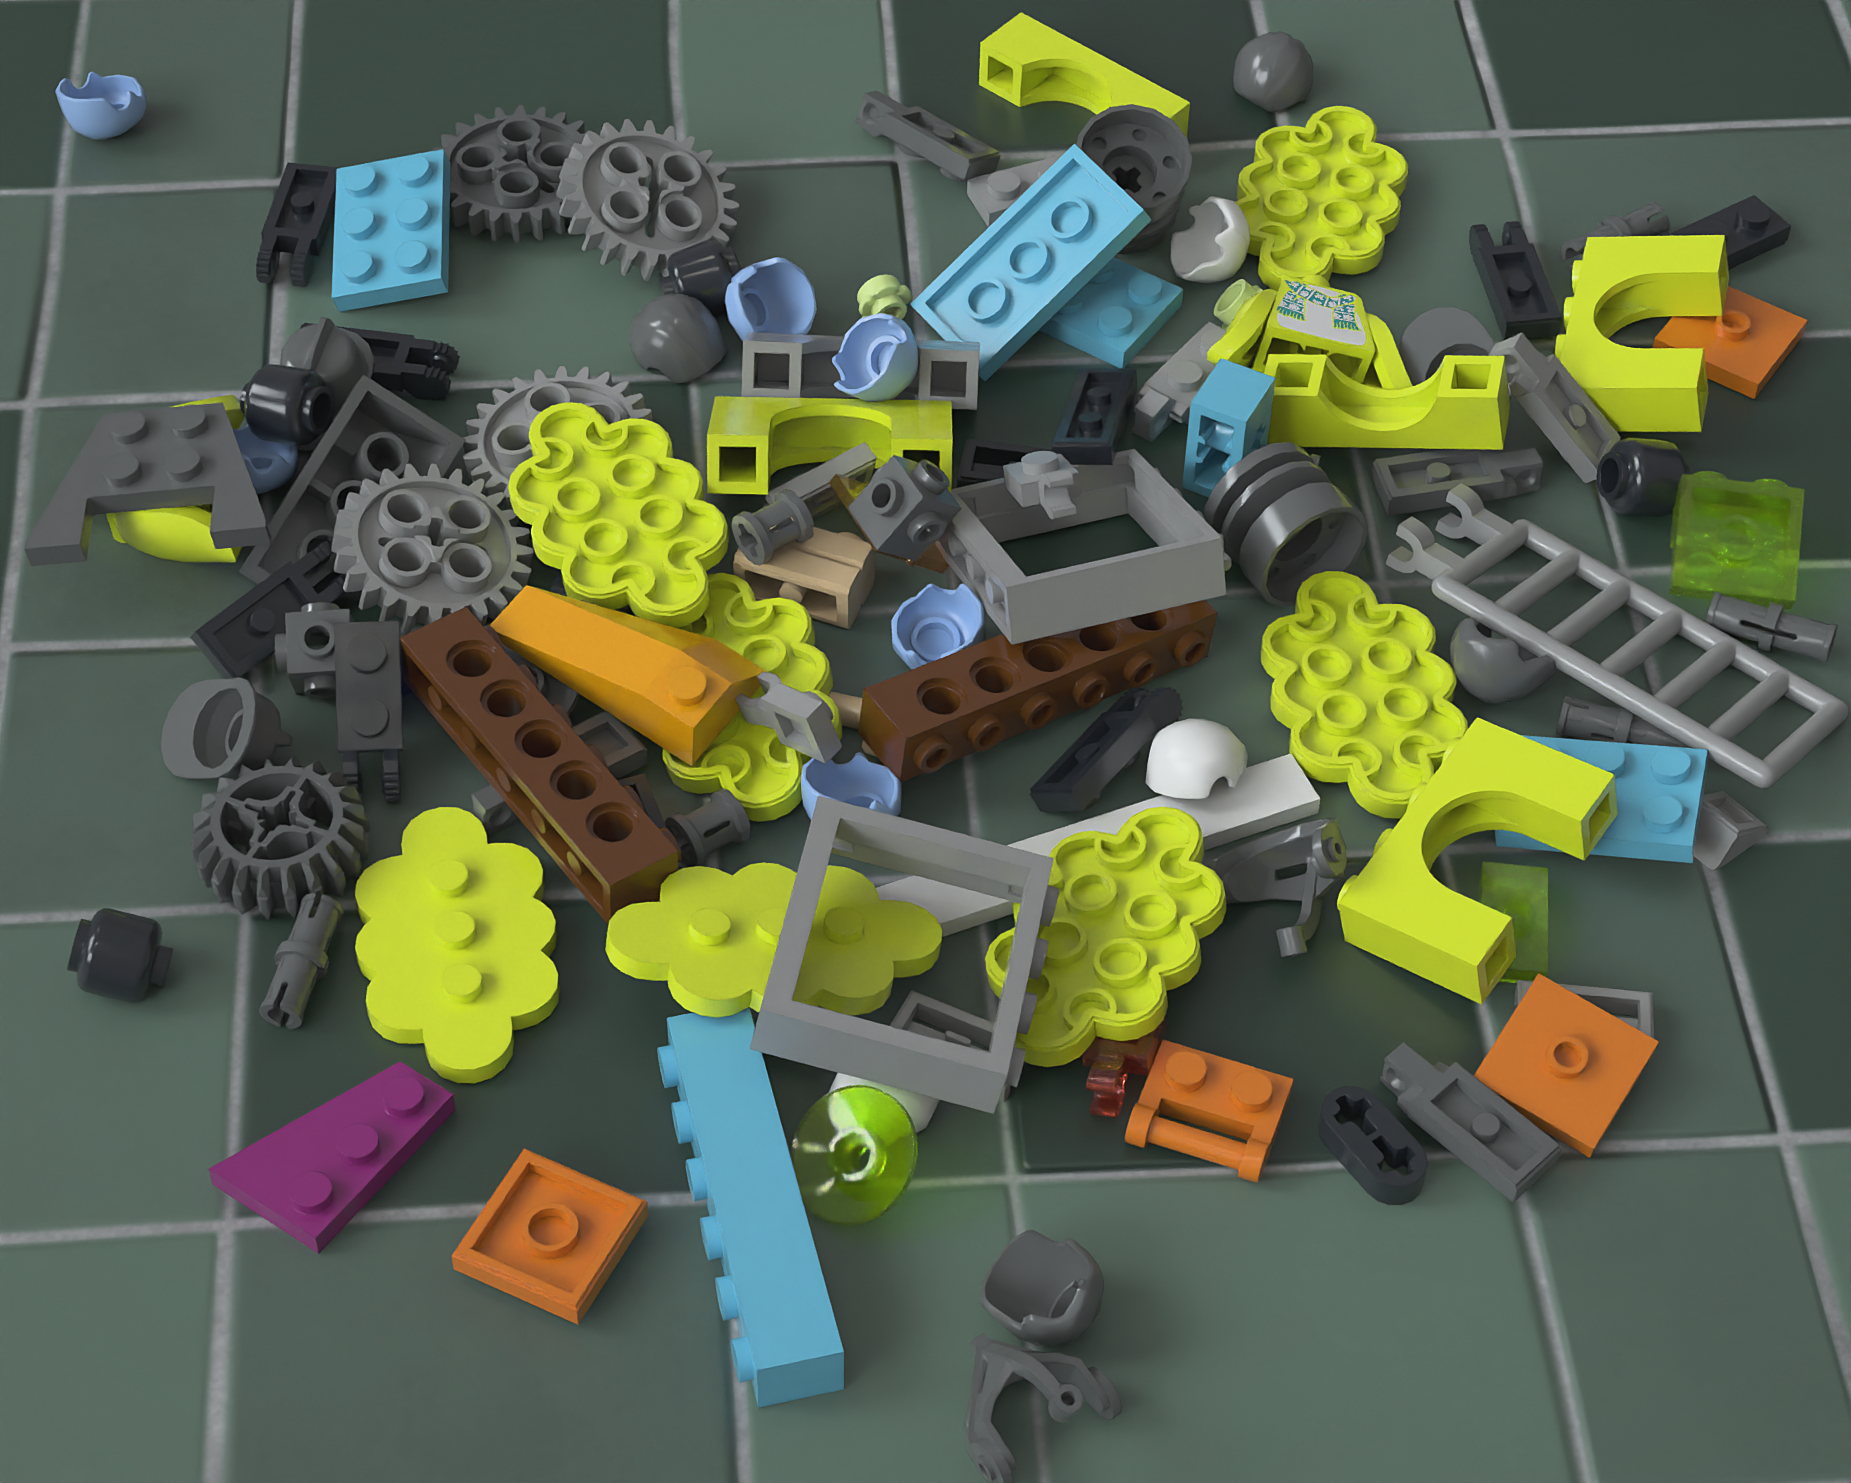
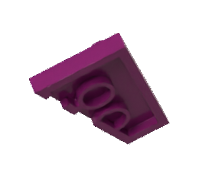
(337, 1156)

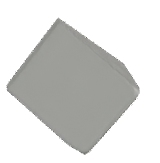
(1725, 830)

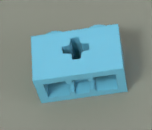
(1226, 423)

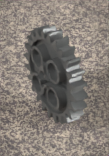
(509, 172)

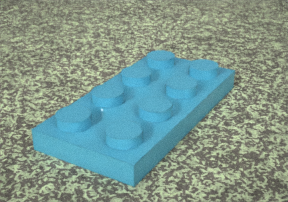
(1032, 260)

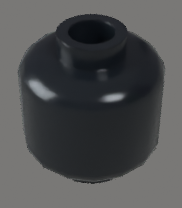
(702, 273)
(287, 404)
(1641, 477)
(119, 955)

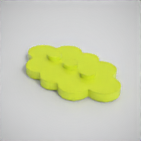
(1321, 196)
(619, 514)
(1361, 691)
(749, 756)
(721, 933)
(1118, 933)
(456, 944)

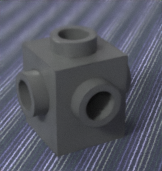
(905, 507)
(310, 669)

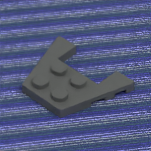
(152, 463)

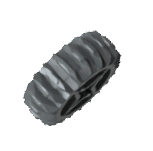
(286, 852)

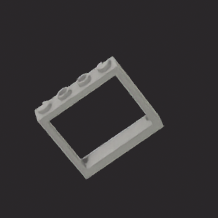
(1178, 572)
(886, 1052)

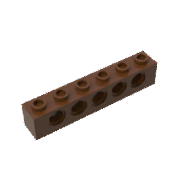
(1008, 688)
(538, 763)

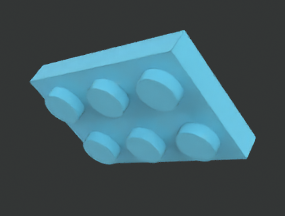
(391, 230)
(1115, 313)
(1655, 794)

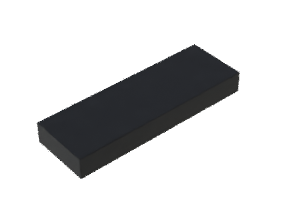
(1096, 415)

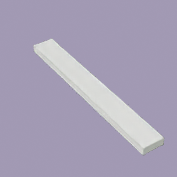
(1261, 800)

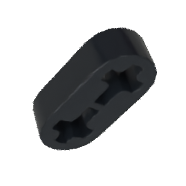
(1365, 1149)

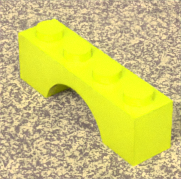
(1037, 64)
(1453, 409)

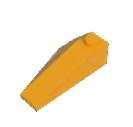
(643, 672)

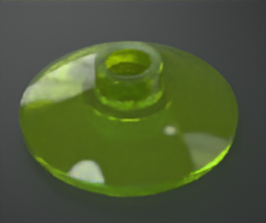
(830, 1147)

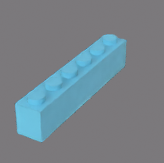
(754, 1209)

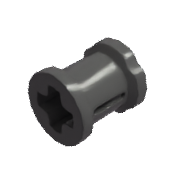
(760, 548)
(709, 827)

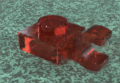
(1113, 1062)

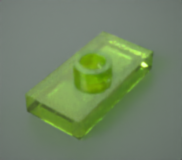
(1522, 895)

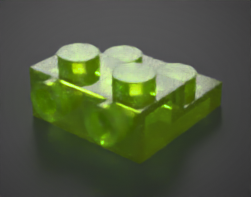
(1736, 539)

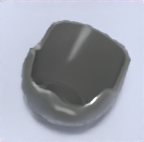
(1273, 71)
(676, 337)
(1496, 667)
(1043, 1289)

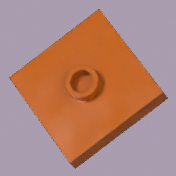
(1742, 344)
(1565, 1064)
(550, 1236)

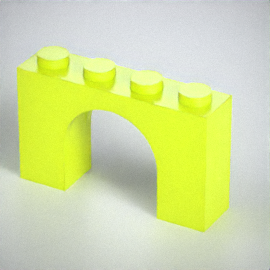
(1635, 281)
(764, 434)
(1483, 784)

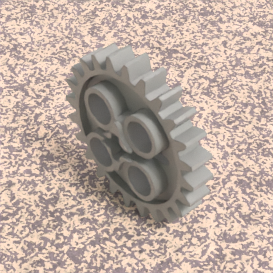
(609, 203)
(501, 433)
(430, 548)

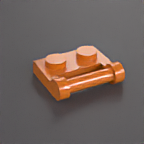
(1214, 1096)

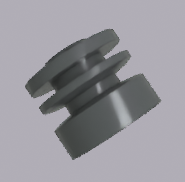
(1146, 159)
(1284, 521)

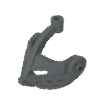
(1252, 870)
(1004, 1364)

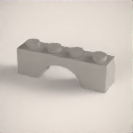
(804, 369)

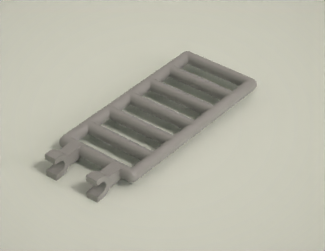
(1501, 538)

